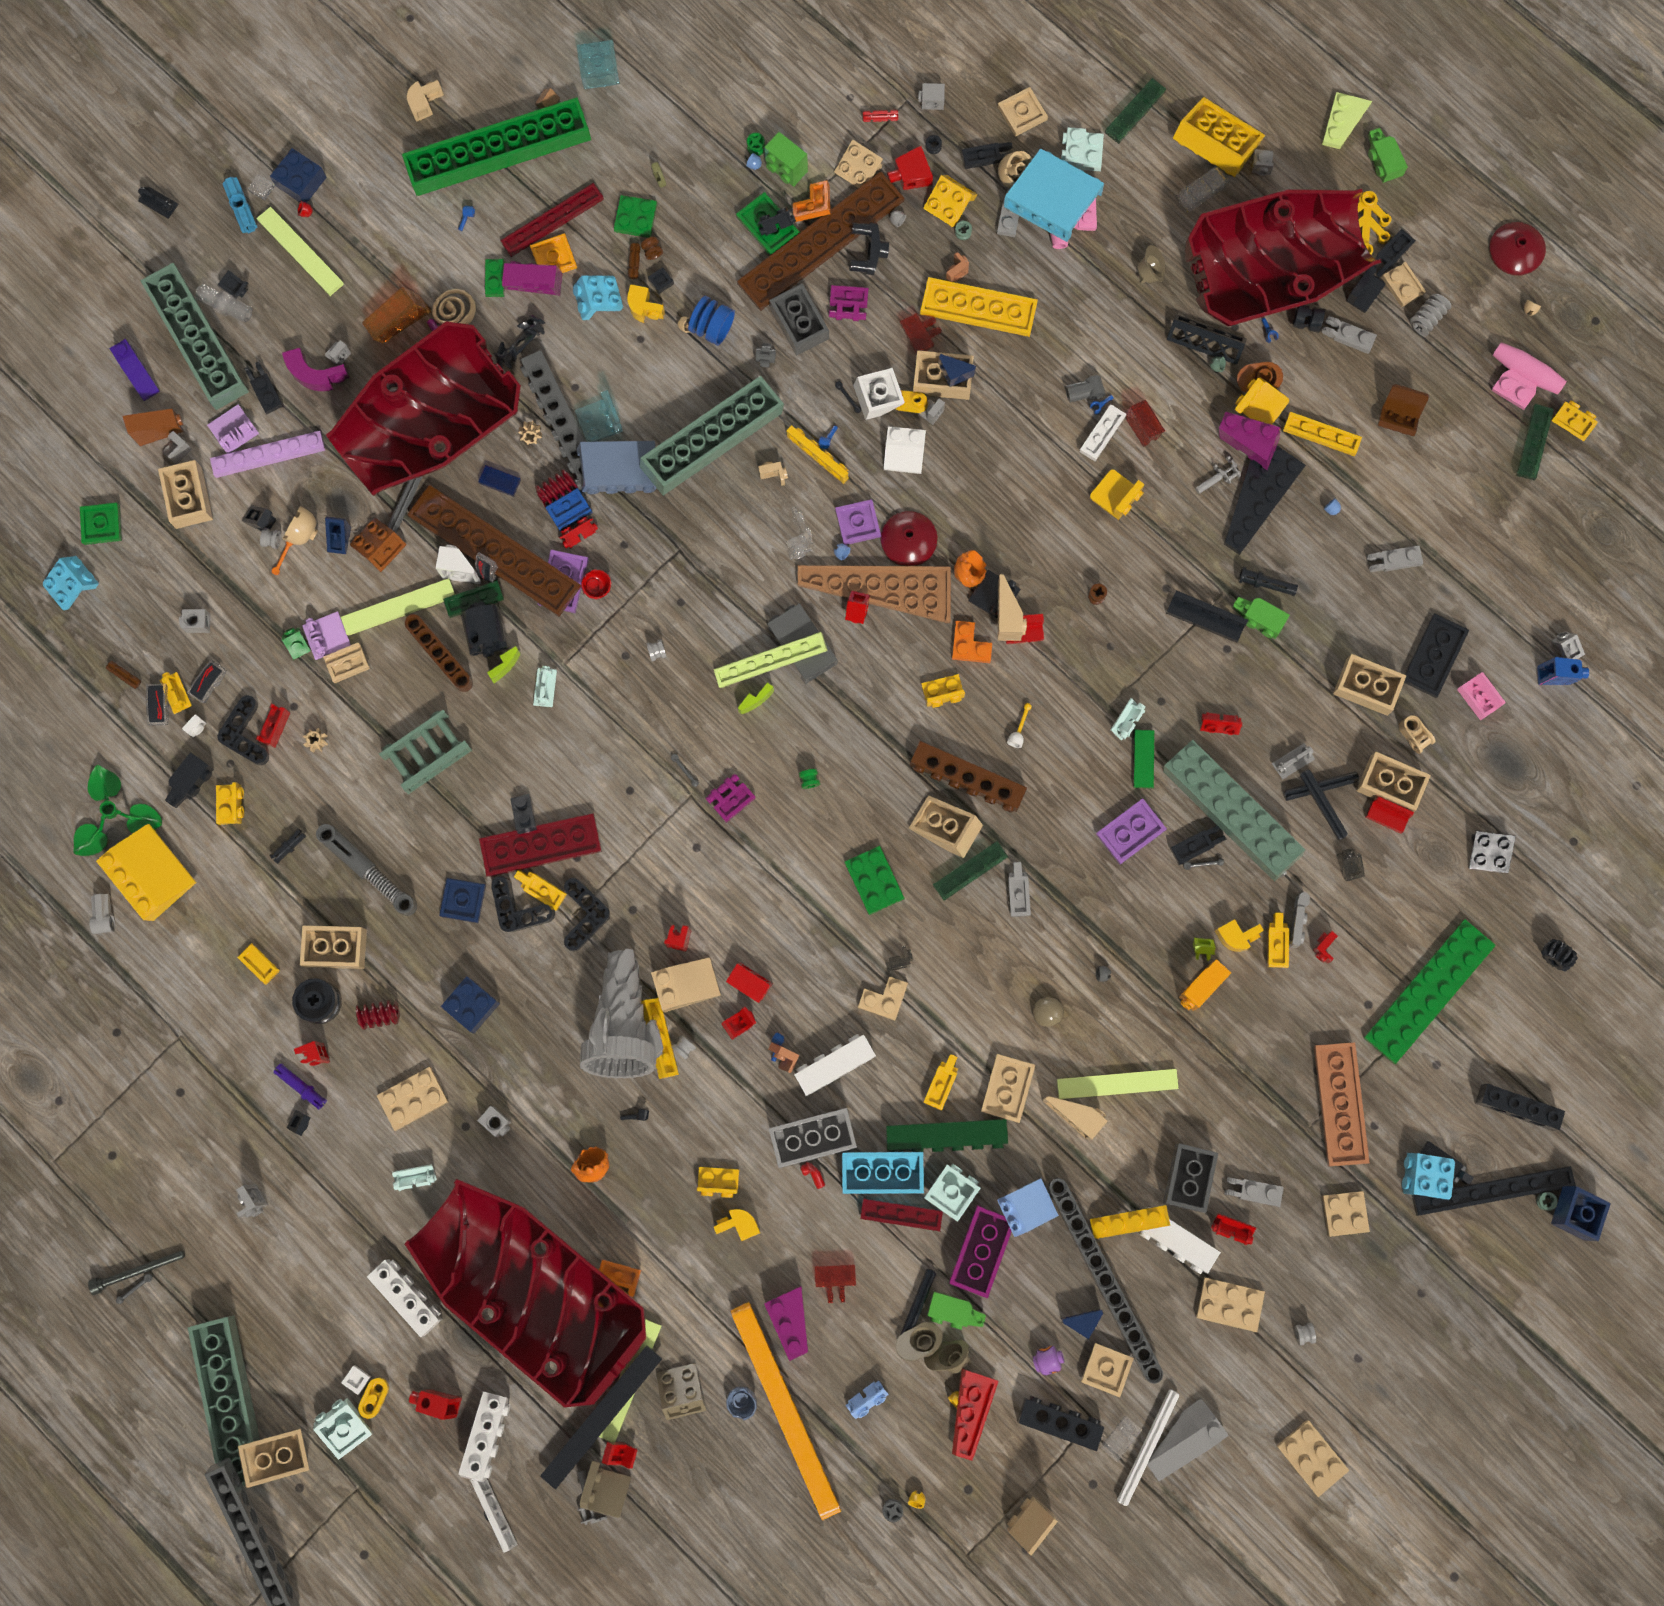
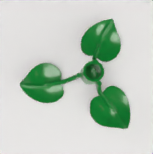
(102, 785)

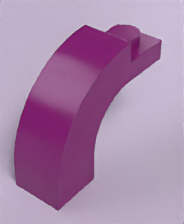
(310, 378)

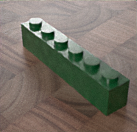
(947, 1135)

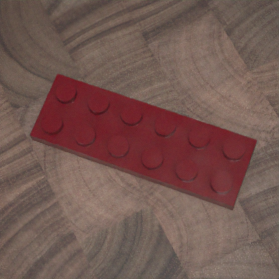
(542, 846)

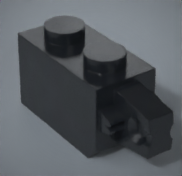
(188, 779)

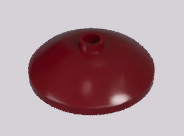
(1511, 255)
(909, 550)

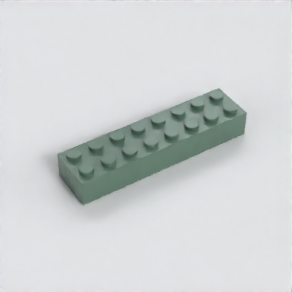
(194, 336)
(711, 435)
(1233, 810)
(224, 1388)

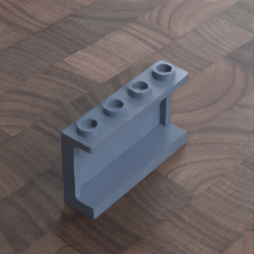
(614, 466)

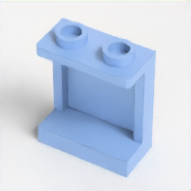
(1027, 1207)

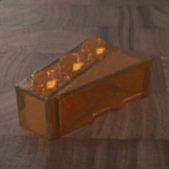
(396, 315)

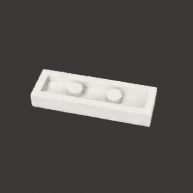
(1102, 433)

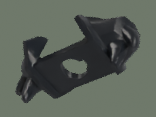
(531, 329)

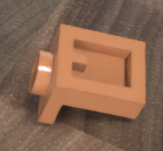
(959, 269)
(787, 1057)

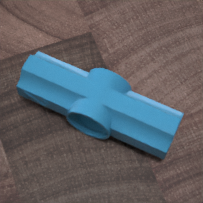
(243, 213)

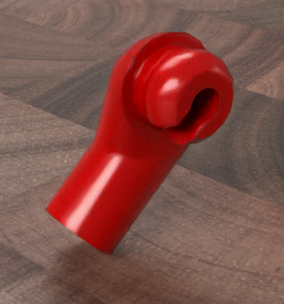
(815, 1174)

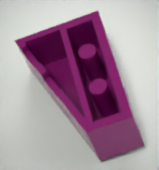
(532, 278)
(1250, 436)
(789, 1322)

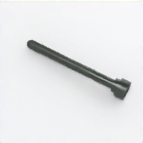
(97, 1285)

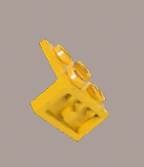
(949, 200)

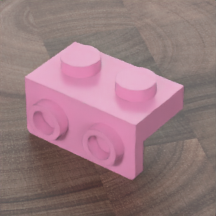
(1481, 696)

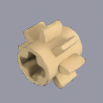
(530, 432)
(314, 735)

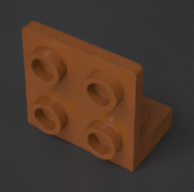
(378, 544)

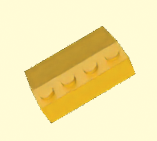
(1218, 136)
(146, 872)

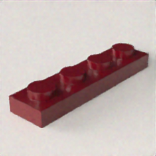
(901, 1215)

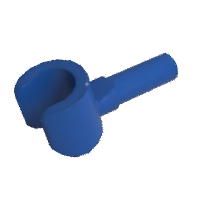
(468, 211)
(1269, 331)
(1100, 404)
(825, 442)
(777, 1039)

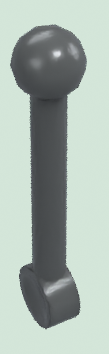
(675, 758)
(1187, 865)
(147, 1278)

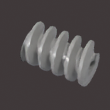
(1430, 314)

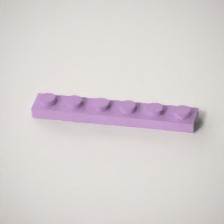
(267, 454)

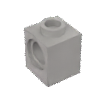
(932, 96)
(202, 624)
(487, 1118)

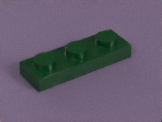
(458, 603)

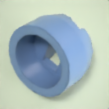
(754, 162)
(1333, 507)
(842, 551)

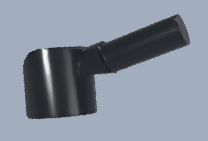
(641, 1115)

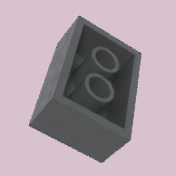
(799, 319)
(1190, 1178)

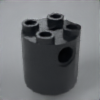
(483, 629)

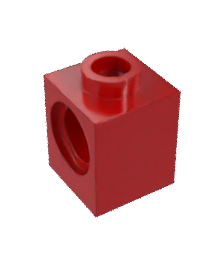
(857, 607)

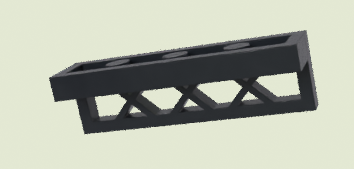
(1210, 333)
(1206, 616)

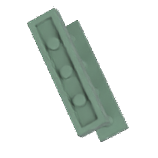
(427, 770)

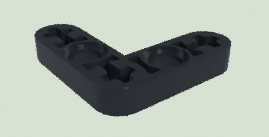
(236, 737)
(517, 916)
(590, 918)

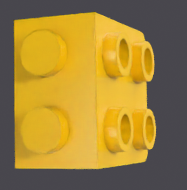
(1262, 402)
(1117, 494)

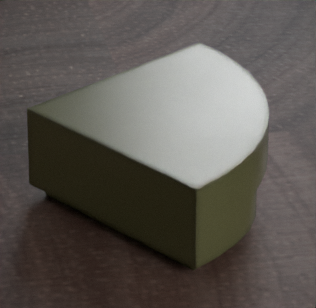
(656, 170)

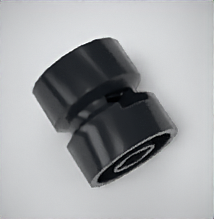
(1315, 319)

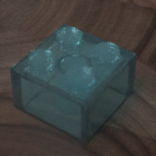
(598, 64)

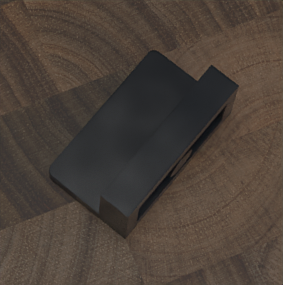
(1366, 290)

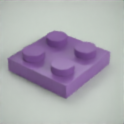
(858, 522)

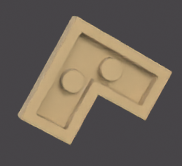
(886, 1004)

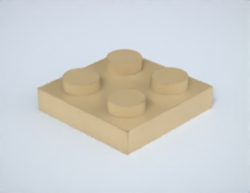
(1022, 111)
(1345, 1213)
(1107, 1369)

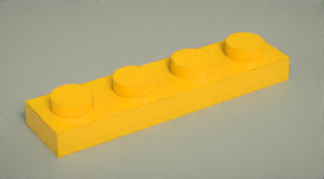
(1322, 434)
(812, 448)
(666, 1062)
(1130, 1222)

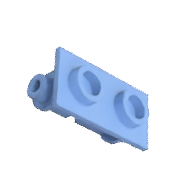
(873, 1397)

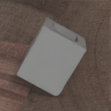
(176, 449)

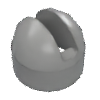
(897, 218)

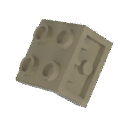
(680, 1392)
(604, 1491)

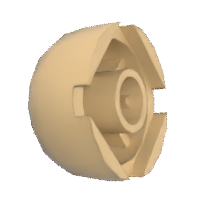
(1012, 167)
(301, 528)

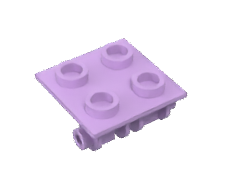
(233, 429)
(326, 635)

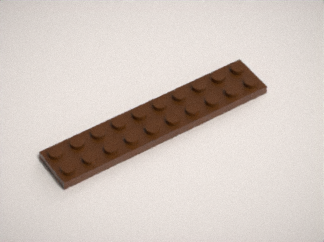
(819, 241)
(514, 562)

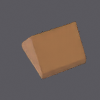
(547, 98)

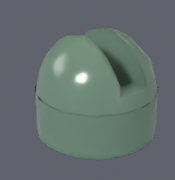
(1218, 364)

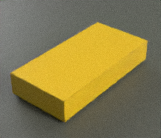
(258, 964)

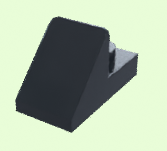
(259, 518)

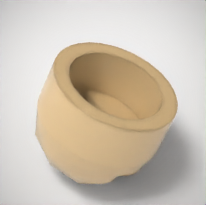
(1531, 306)
(681, 322)

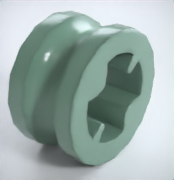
(963, 236)
(1552, 1204)

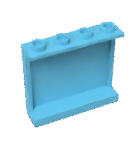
(1053, 194)

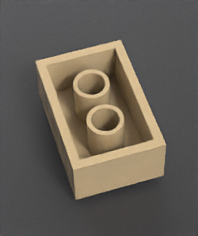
(931, 380)
(185, 494)
(1369, 684)
(1393, 781)
(333, 947)

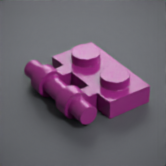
(848, 297)
(732, 803)

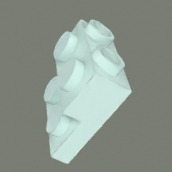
(1083, 149)
(953, 1191)
(341, 1428)

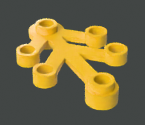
(1368, 222)

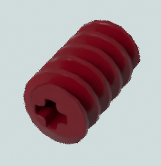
(555, 487)
(378, 1016)

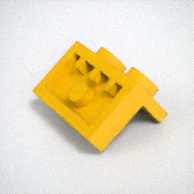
(1574, 420)
(943, 690)
(229, 804)
(718, 1180)

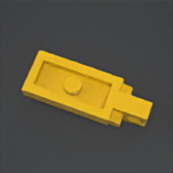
(541, 889)
(1278, 943)
(942, 1083)

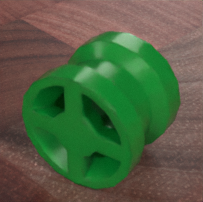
(753, 140)
(809, 778)

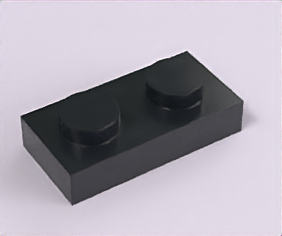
(523, 814)

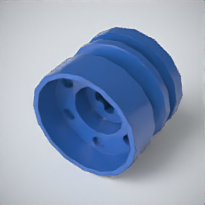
(710, 320)

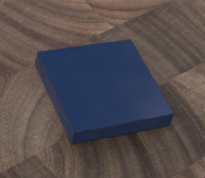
(462, 900)

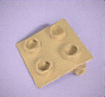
(858, 164)

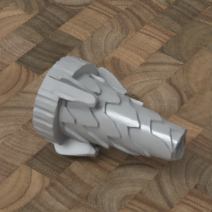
(619, 1037)

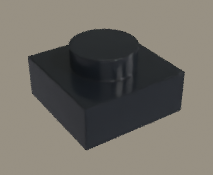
(660, 280)
(298, 1122)

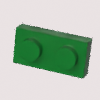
(493, 278)

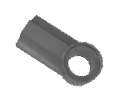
(1090, 388)

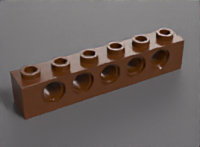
(925, 752)

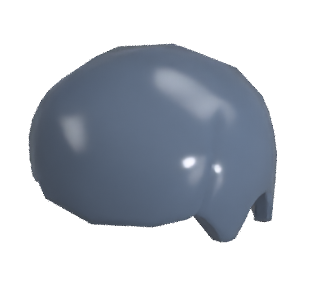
(741, 1403)

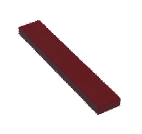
(552, 219)

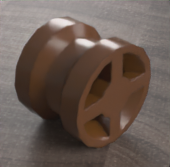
(651, 248)

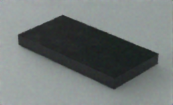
(1435, 655)

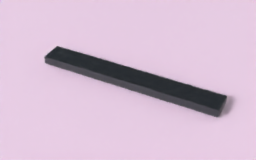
(1496, 1190)
(601, 1417)

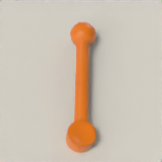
(275, 570)

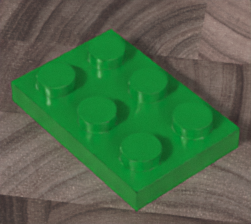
(750, 216)
(874, 880)

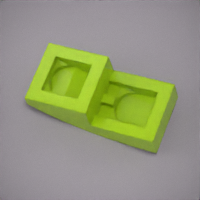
(509, 659)
(752, 702)

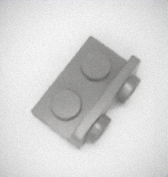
(253, 1200)

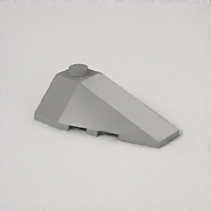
(1190, 1437)

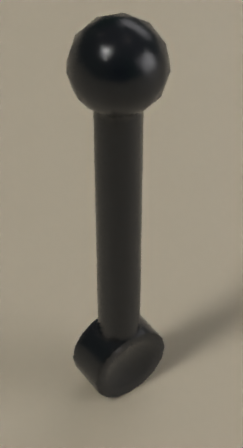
(857, 409)

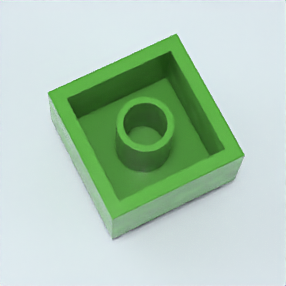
(786, 159)

